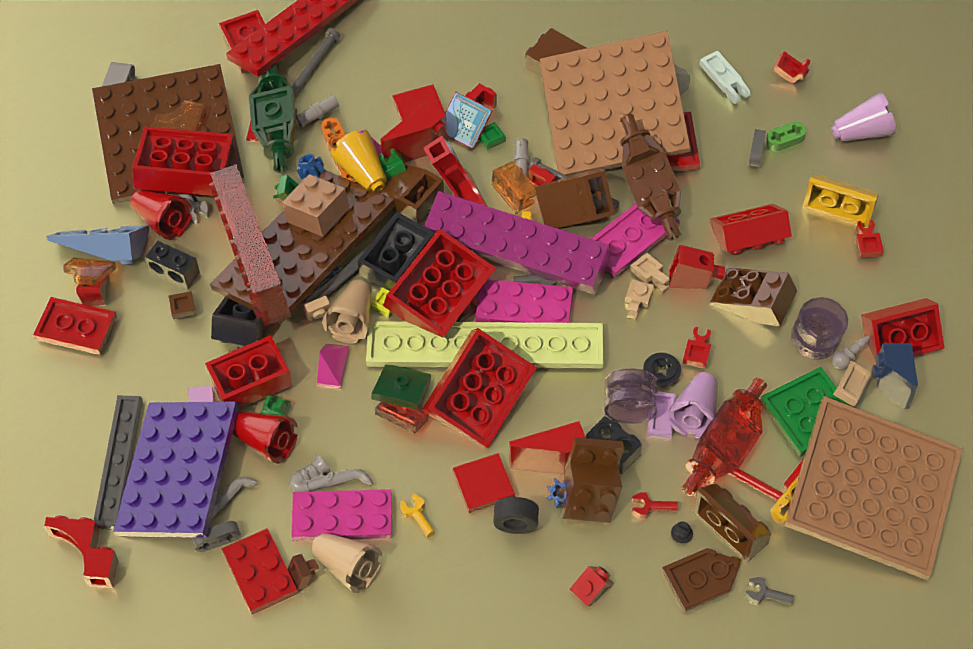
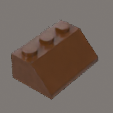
(731, 521)

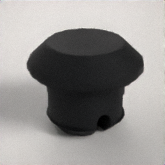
(681, 532)

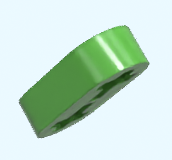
(785, 135)

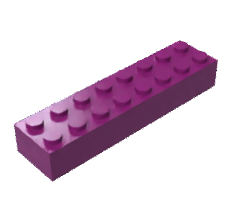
(521, 242)

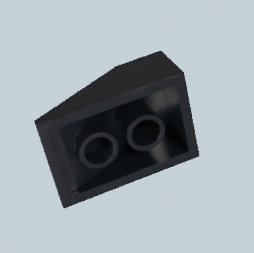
(393, 251)
(236, 324)

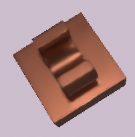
(302, 570)

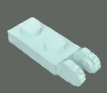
(724, 76)

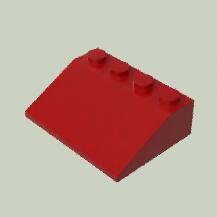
(179, 163)
(438, 285)
(479, 388)

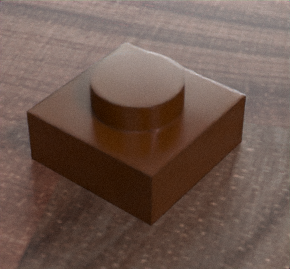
(182, 305)

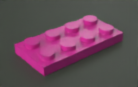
(630, 238)
(523, 302)
(342, 513)

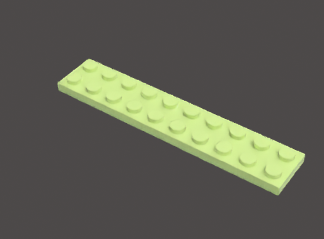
(538, 343)

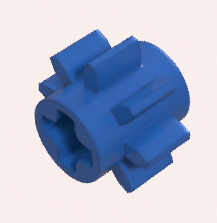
(310, 165)
(555, 491)

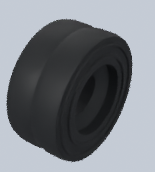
(516, 515)

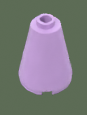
(866, 121)
(695, 406)

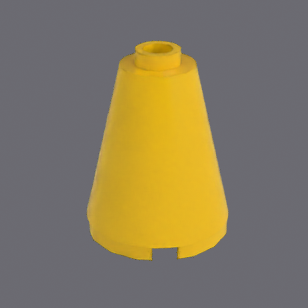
(360, 160)

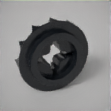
(665, 361)

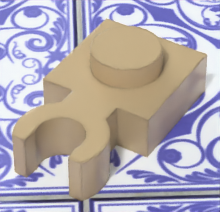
(316, 308)

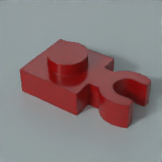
(868, 243)
(697, 350)

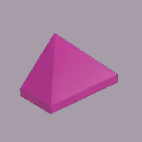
(332, 365)

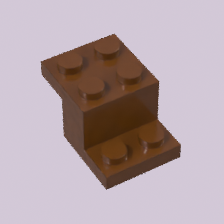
(592, 480)

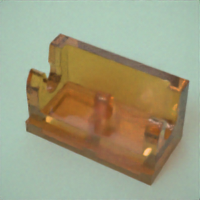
(513, 186)

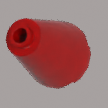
(162, 212)
(267, 434)

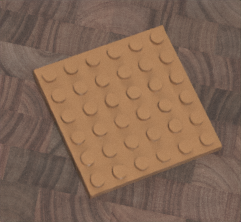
(600, 85)
(874, 488)

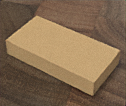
(852, 383)

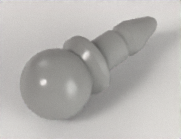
(842, 358)

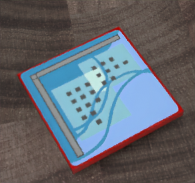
(466, 120)

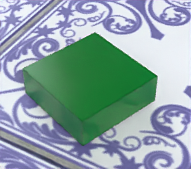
(492, 136)

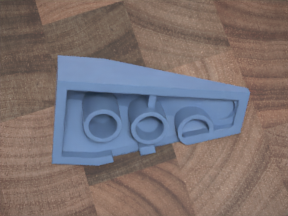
(116, 245)

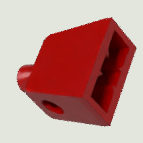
(693, 268)

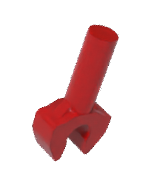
(650, 505)

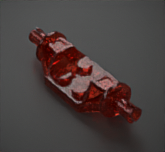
(727, 438)

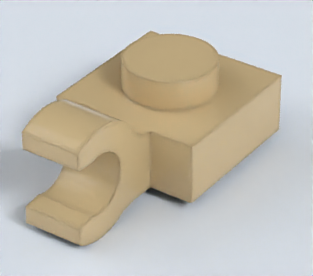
(650, 269)
(638, 296)

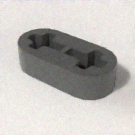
(757, 147)
(217, 536)

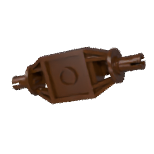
(650, 177)

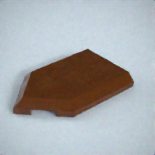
(701, 577)

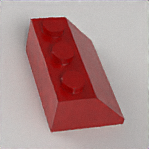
(751, 228)
(905, 323)
(249, 373)

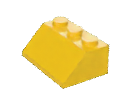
(840, 200)

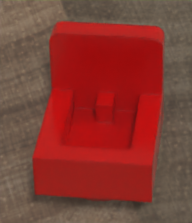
(791, 68)
(483, 95)
(540, 175)
(591, 584)

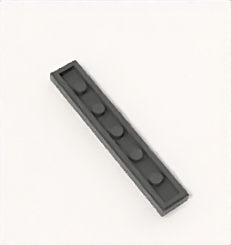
(117, 460)

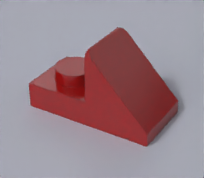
(93, 294)

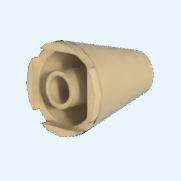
(350, 313)
(348, 560)

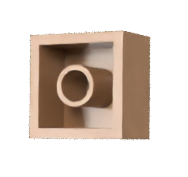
(315, 205)

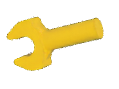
(417, 514)

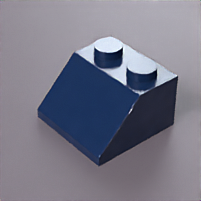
(896, 372)

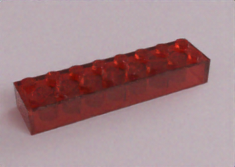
(249, 245)

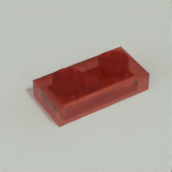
(404, 417)

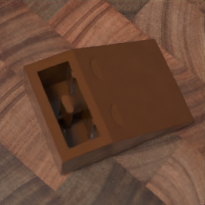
(413, 192)
(575, 199)
(755, 294)

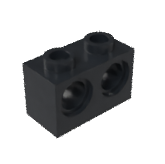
(172, 265)
(616, 433)

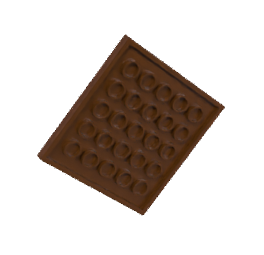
(131, 105)

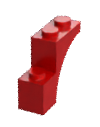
(452, 171)
(83, 533)

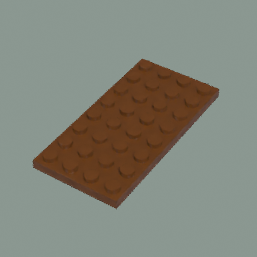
(307, 258)

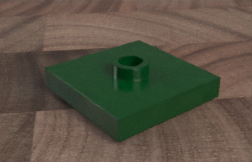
(401, 386)

